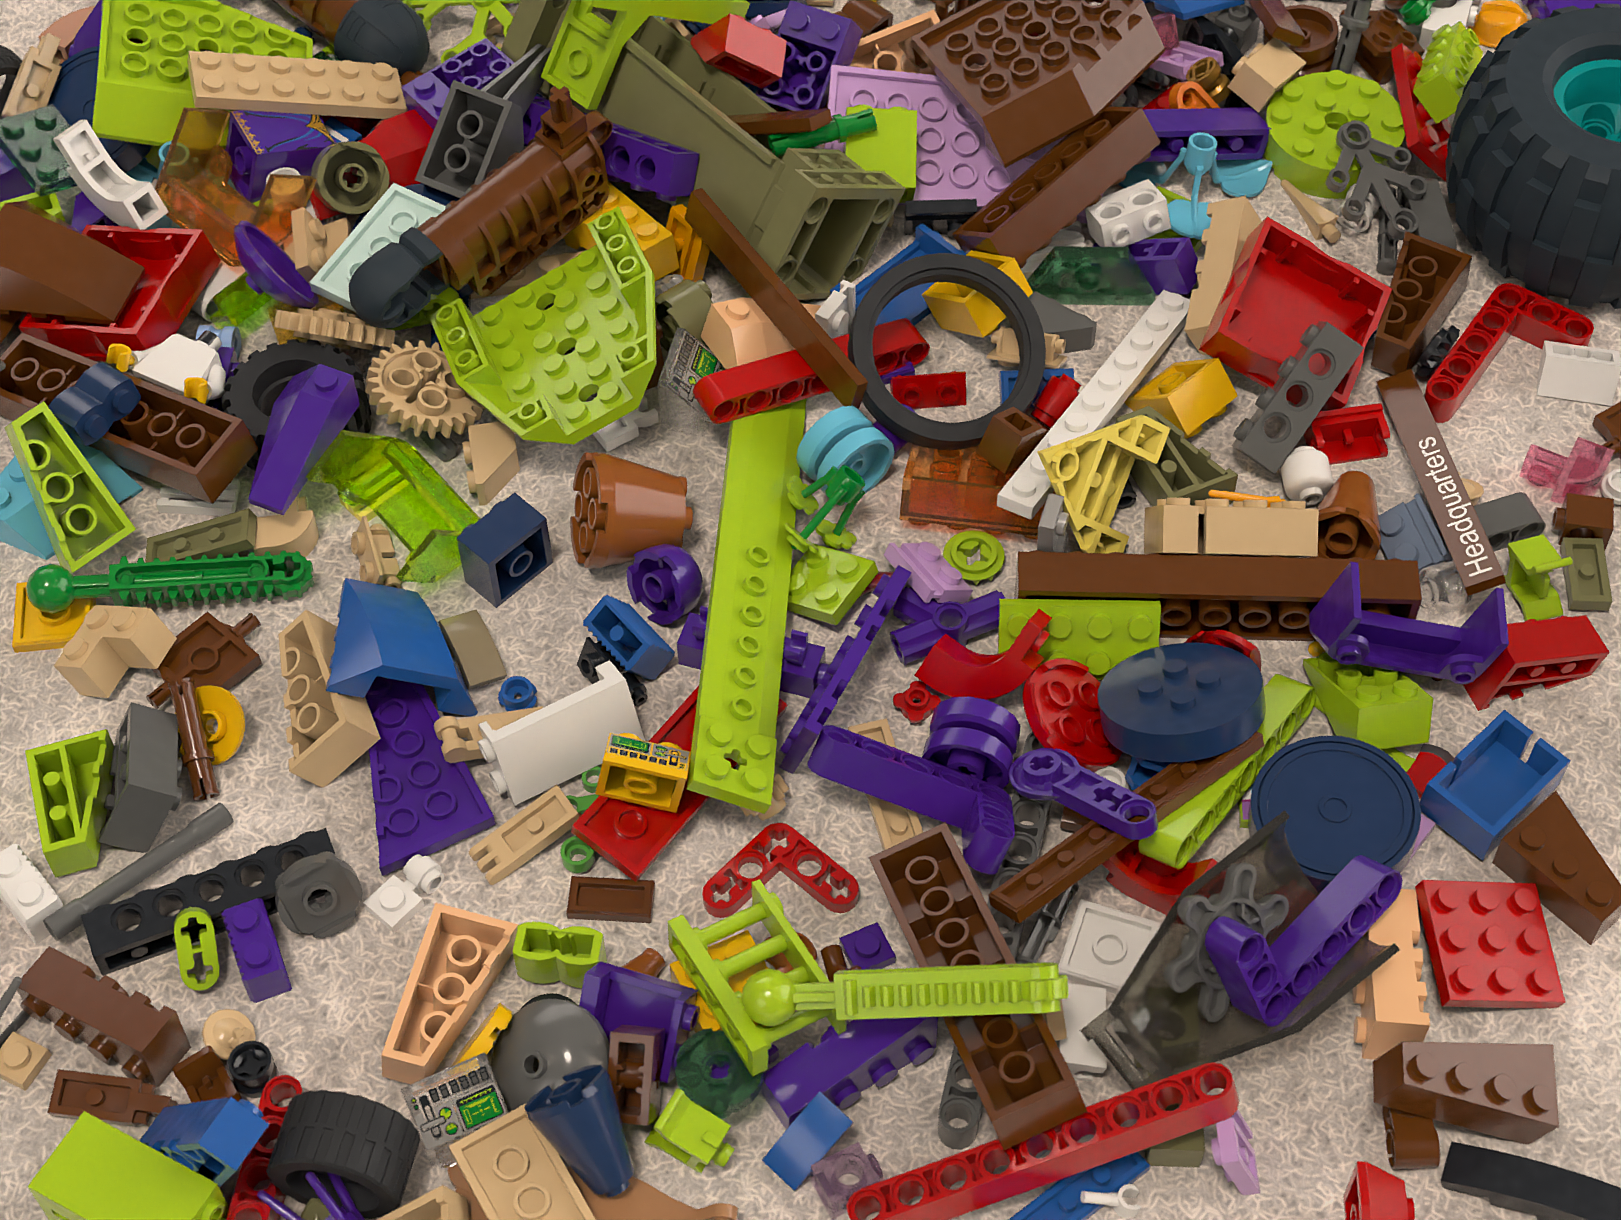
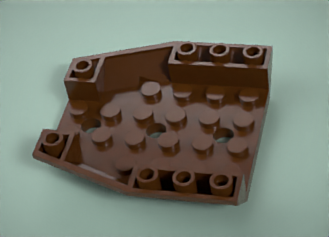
(1039, 85)

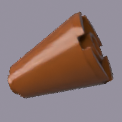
(1349, 519)

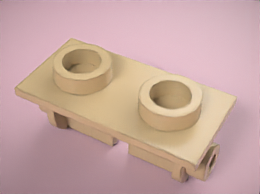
(1008, 351)
(371, 546)

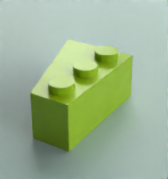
(69, 798)

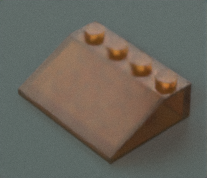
(959, 492)

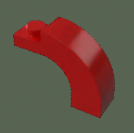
(964, 673)
(1151, 880)

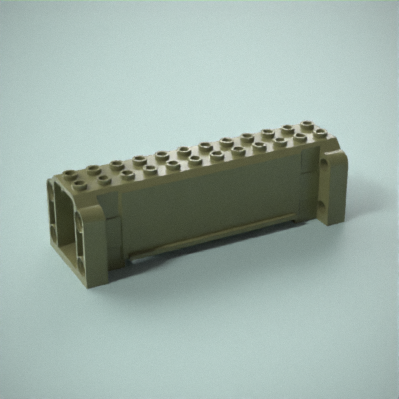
(803, 212)

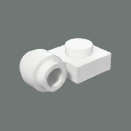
(399, 901)

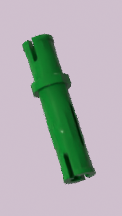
(837, 129)

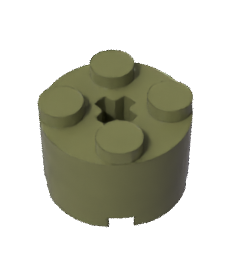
(366, 165)
(683, 307)

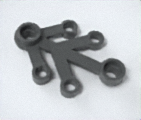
(1376, 176)

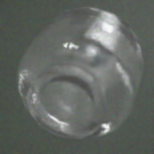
(1442, 589)

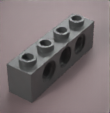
(1338, 354)

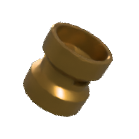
(1207, 74)

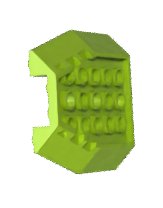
(149, 83)
(515, 349)

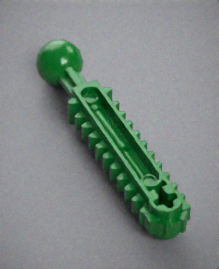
(172, 581)

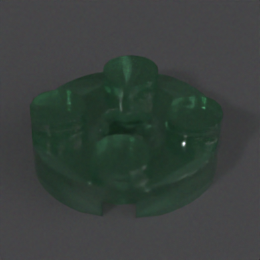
(715, 1095)

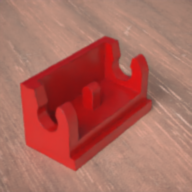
(1349, 433)

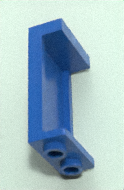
(909, 303)

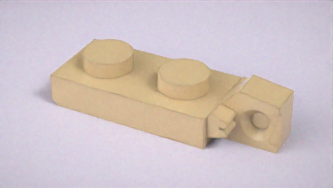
(35, 78)

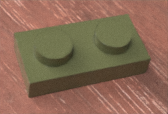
(1588, 575)

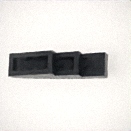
(1529, 1185)

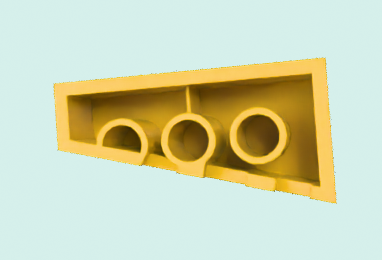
(652, 237)

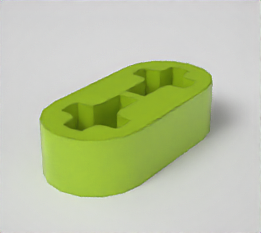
(186, 950)

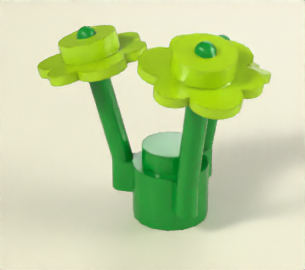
(843, 486)

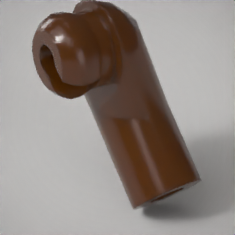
(834, 961)

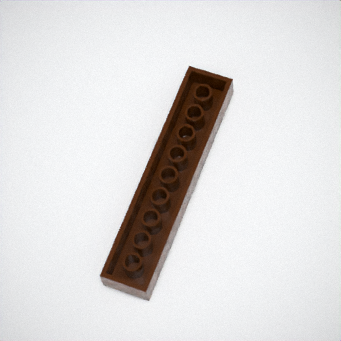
(1228, 593)

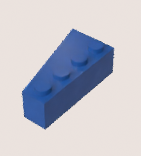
(207, 1135)

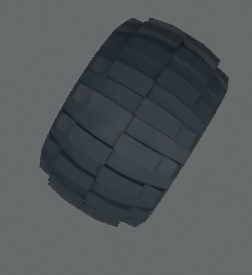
(1542, 156)

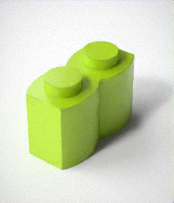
(550, 954)

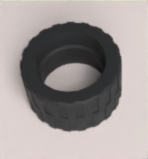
(349, 1138)

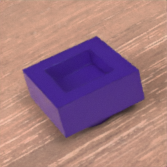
(867, 948)

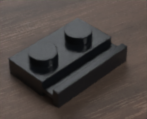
(938, 215)

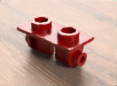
(930, 390)

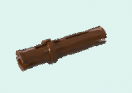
(197, 755)

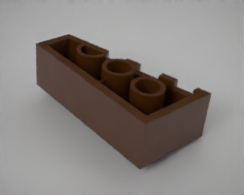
(1423, 293)

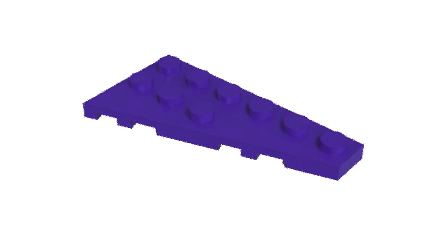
(841, 671)
(416, 792)

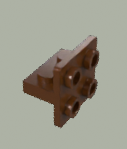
(1378, 40)

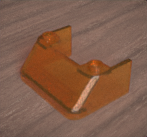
(198, 193)

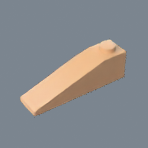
(743, 333)

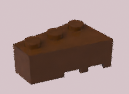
(1565, 866)

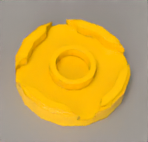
(485, 1035)

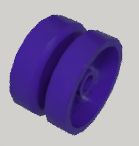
(973, 738)

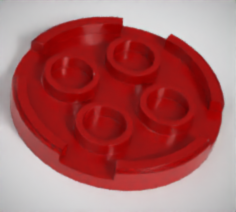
(1065, 712)

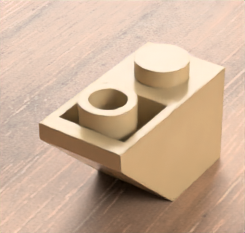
(493, 457)

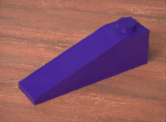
(299, 432)

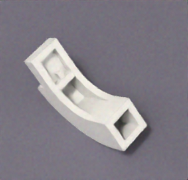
(104, 183)

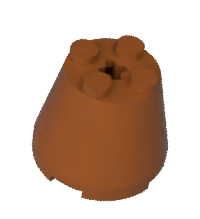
(625, 510)

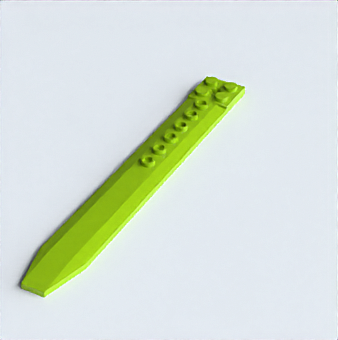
(747, 612)

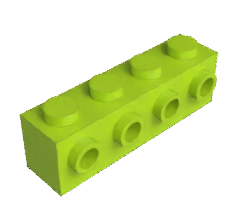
(1446, 69)

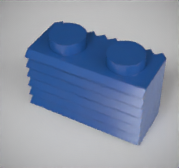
(628, 638)

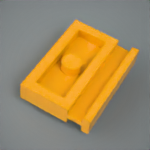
(690, 248)

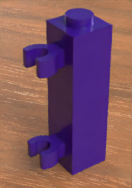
(801, 663)

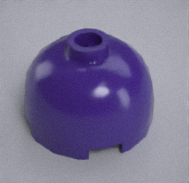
(667, 575)

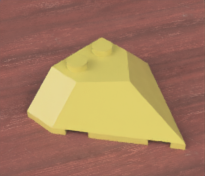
(1093, 475)

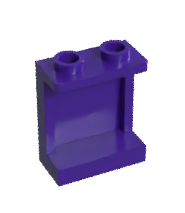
(636, 999)

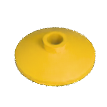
(220, 705)

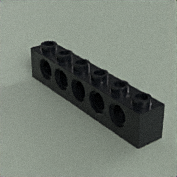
(117, 948)

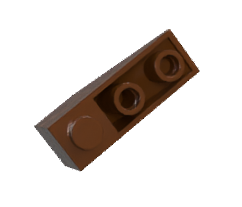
(1010, 439)

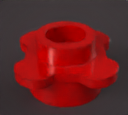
(916, 711)

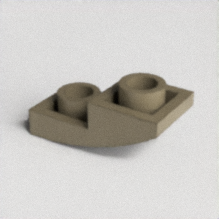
(473, 649)

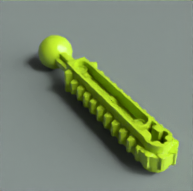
(909, 992)

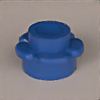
(517, 686)

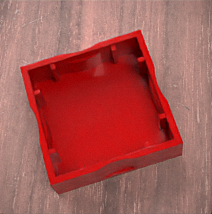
(175, 274)
(1276, 294)

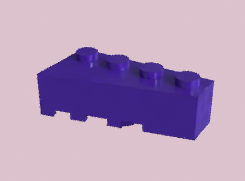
(848, 1063)

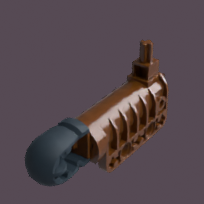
(496, 223)

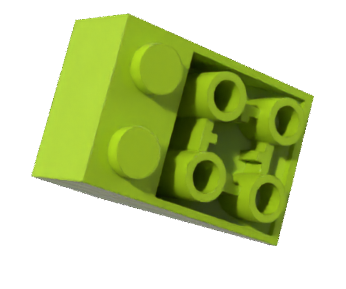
(1371, 702)

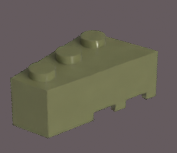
(1181, 469)

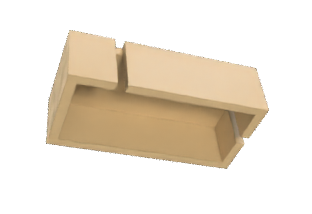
(1222, 530)

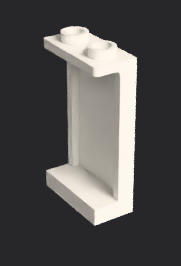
(560, 737)

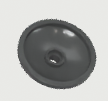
(557, 1034)

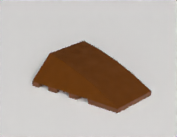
(60, 269)

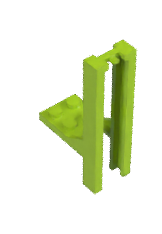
(590, 46)

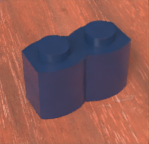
(94, 403)

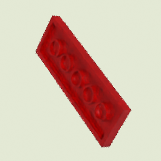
(636, 834)

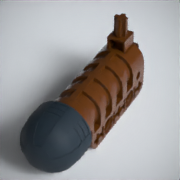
(367, 30)

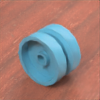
(845, 439)

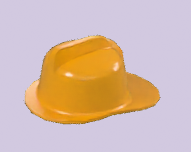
(1497, 20)

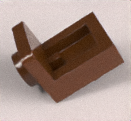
(206, 1077)

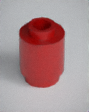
(1055, 399)

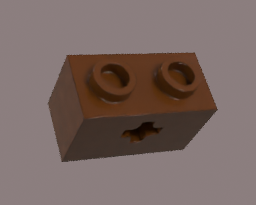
(635, 1072)

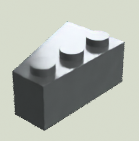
(145, 778)

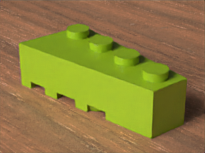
(68, 493)

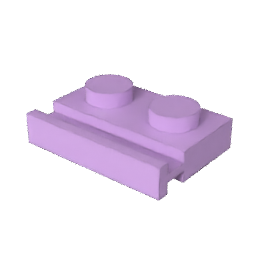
(1179, 59)
(930, 572)
(1236, 1154)

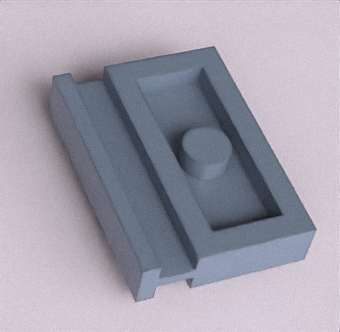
(1412, 534)

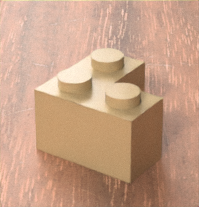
(110, 644)

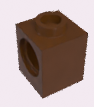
(1584, 518)

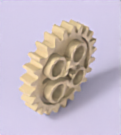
(334, 328)
(420, 391)

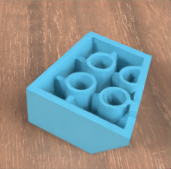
(19, 516)

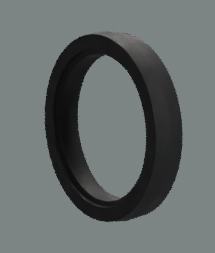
(977, 276)

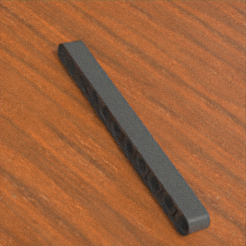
(1027, 842)

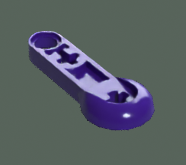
(1059, 777)

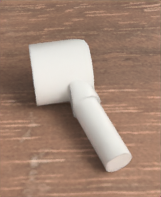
(1115, 1199)

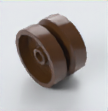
(1320, 39)

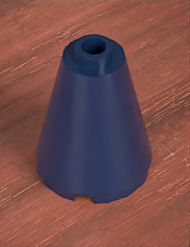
(585, 1128)

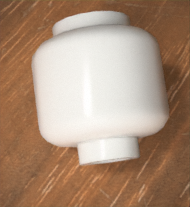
(1306, 475)

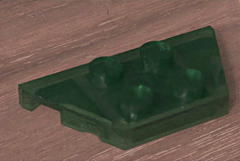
(1092, 277)

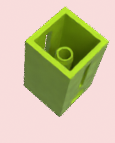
(115, 1177)

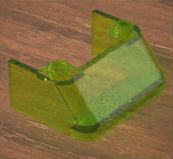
(405, 496)

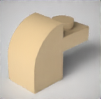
(290, 532)

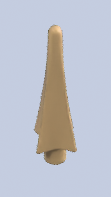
(1318, 219)

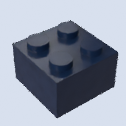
(505, 549)

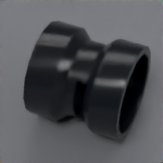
(248, 1060)

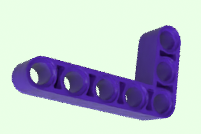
(921, 786)
(1275, 979)

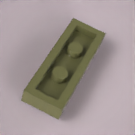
(211, 537)

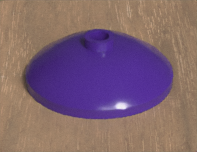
(271, 268)

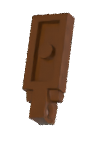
(106, 1098)

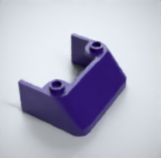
(1407, 643)

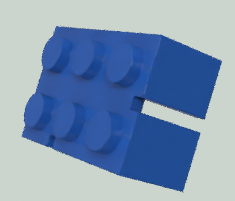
(1492, 785)

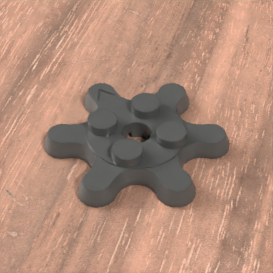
(1199, 913)

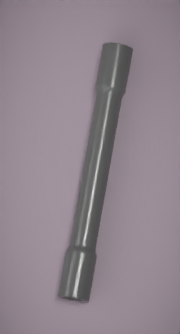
(196, 832)

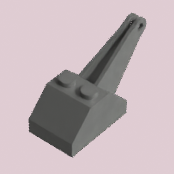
(481, 126)

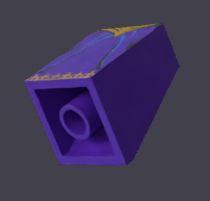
(272, 141)

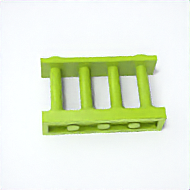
(711, 975)

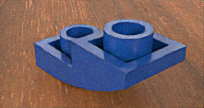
(807, 1140)

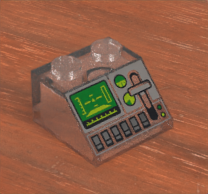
(684, 367)
(453, 1106)

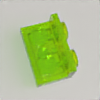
(237, 303)

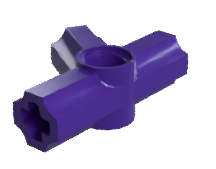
(933, 620)

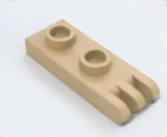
(524, 835)

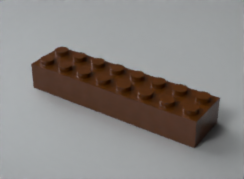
(160, 438)
(950, 924)

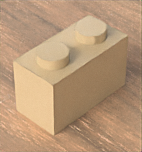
(1265, 73)

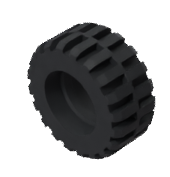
(266, 374)

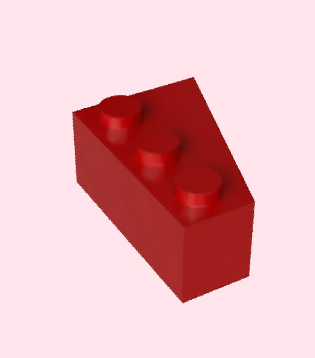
(1540, 653)

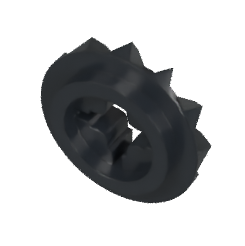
(1152, 80)
(1436, 350)

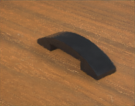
(1207, 34)

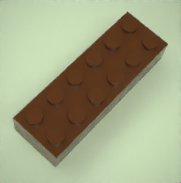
(1060, 185)

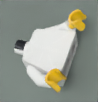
(177, 365)

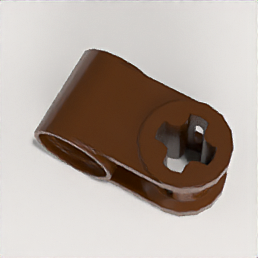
(1410, 1140)

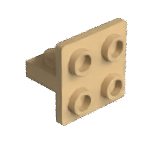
(313, 242)

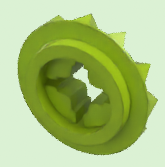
(965, 545)

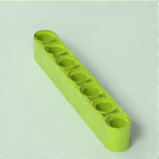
(1190, 825)

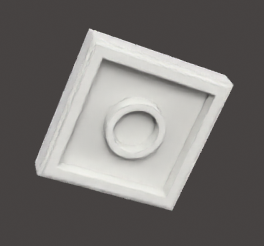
(1104, 945)

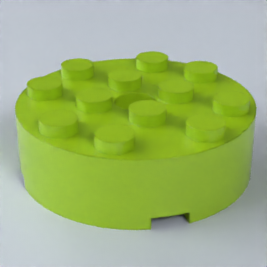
(1306, 122)

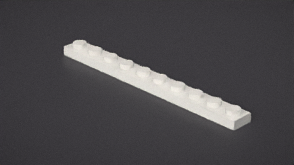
(1099, 398)

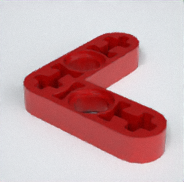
(785, 860)

